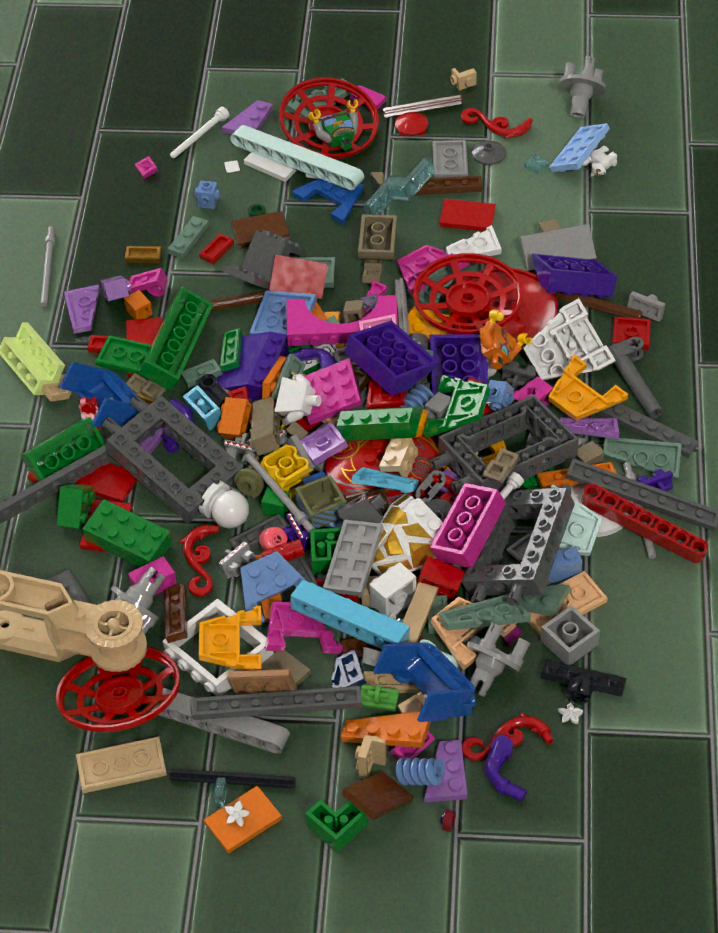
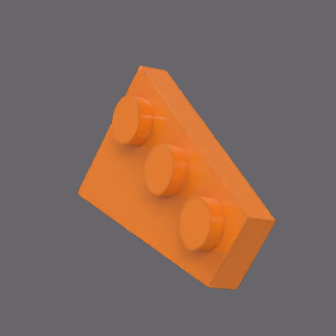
(272, 378)

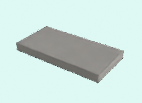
(564, 242)

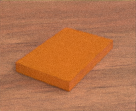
(262, 817)

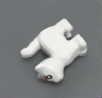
(601, 161)

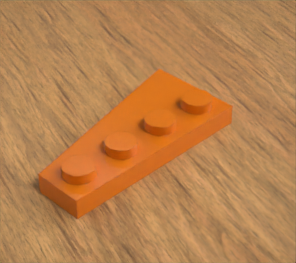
(395, 729)

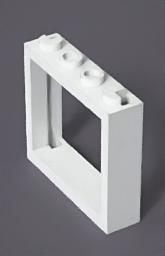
(219, 685)

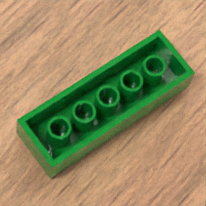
(175, 339)

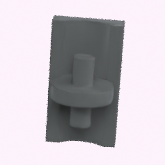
(516, 375)

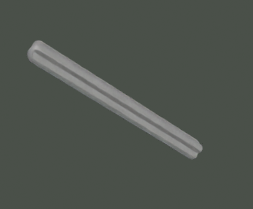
(402, 314)

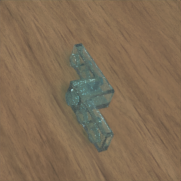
(400, 187)

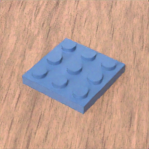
(273, 311)

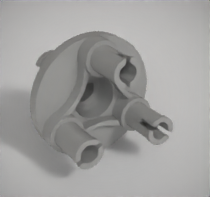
(582, 85)
(142, 597)
(492, 661)

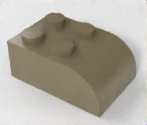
(378, 237)

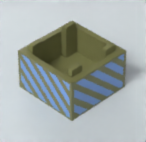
(320, 501)

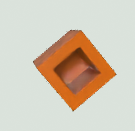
(138, 305)

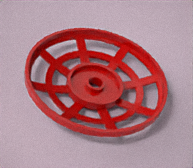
(326, 110)
(463, 289)
(110, 697)

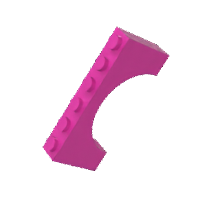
(307, 329)

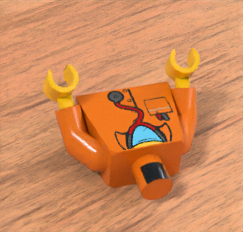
(498, 344)

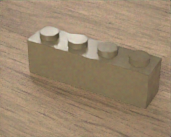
(265, 426)

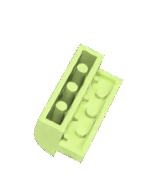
(31, 359)

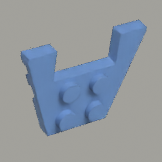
(267, 579)

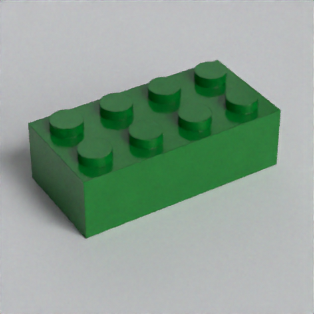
(126, 534)

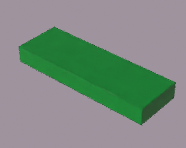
(231, 350)

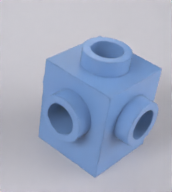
(207, 194)
(500, 395)

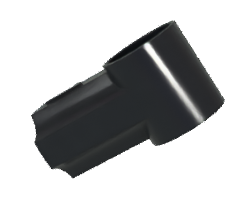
(213, 389)

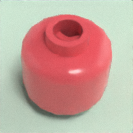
(272, 538)

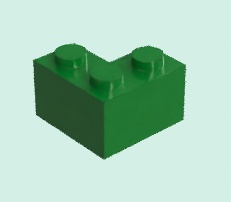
(73, 504)
(322, 548)
(335, 827)

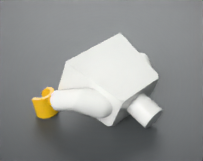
(295, 399)

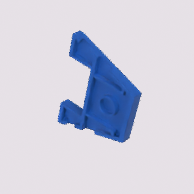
(336, 194)

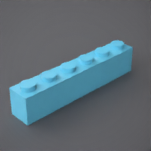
(348, 616)

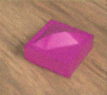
(146, 167)

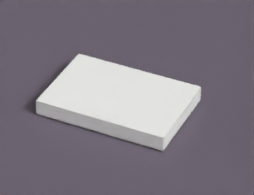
(269, 166)

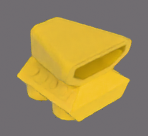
(287, 468)

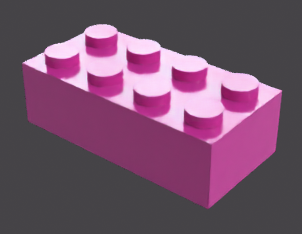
(468, 525)

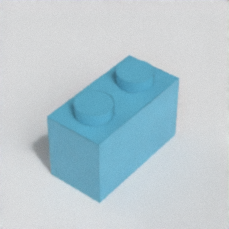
(203, 407)

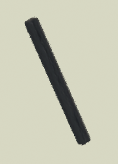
(232, 778)

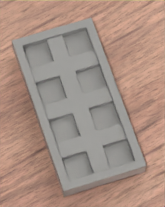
(353, 557)

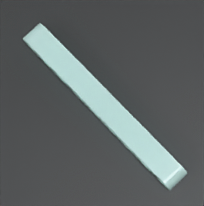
(297, 157)

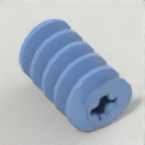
(418, 396)
(419, 771)

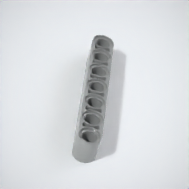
(241, 729)

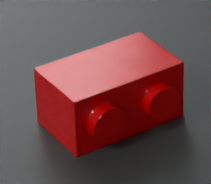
(441, 575)

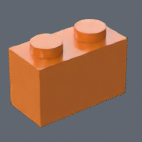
(234, 418)

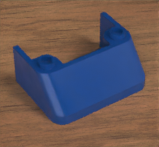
(107, 387)
(431, 672)

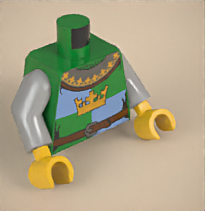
(337, 128)

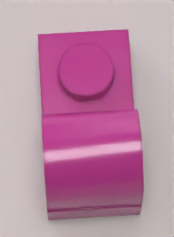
(152, 281)

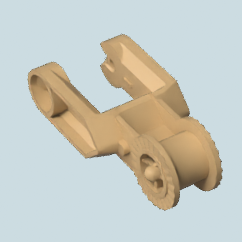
(105, 631)

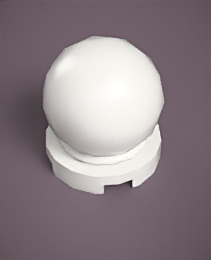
(225, 506)

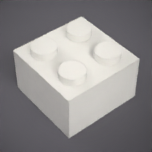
(392, 590)

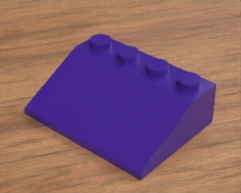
(574, 275)
(390, 356)
(457, 357)
(257, 358)

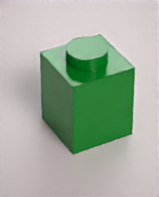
(273, 505)

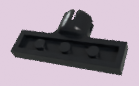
(582, 681)

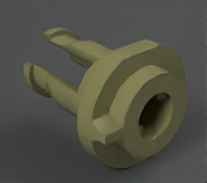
(249, 481)

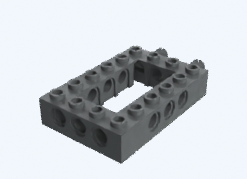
(460, 445)
(127, 451)
(530, 577)

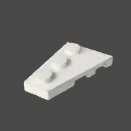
(481, 243)

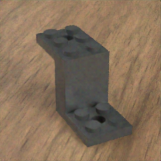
(260, 258)

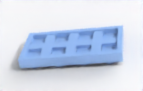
(579, 148)

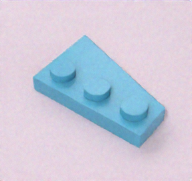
(382, 479)

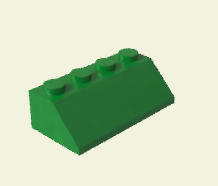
(379, 423)
(63, 449)

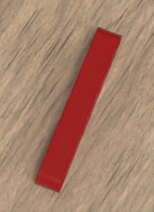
(648, 531)

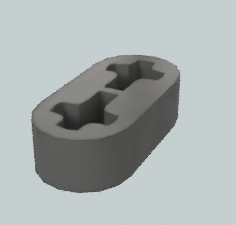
(426, 483)

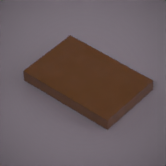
(245, 228)
(377, 795)

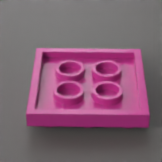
(337, 390)

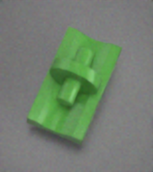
(379, 697)

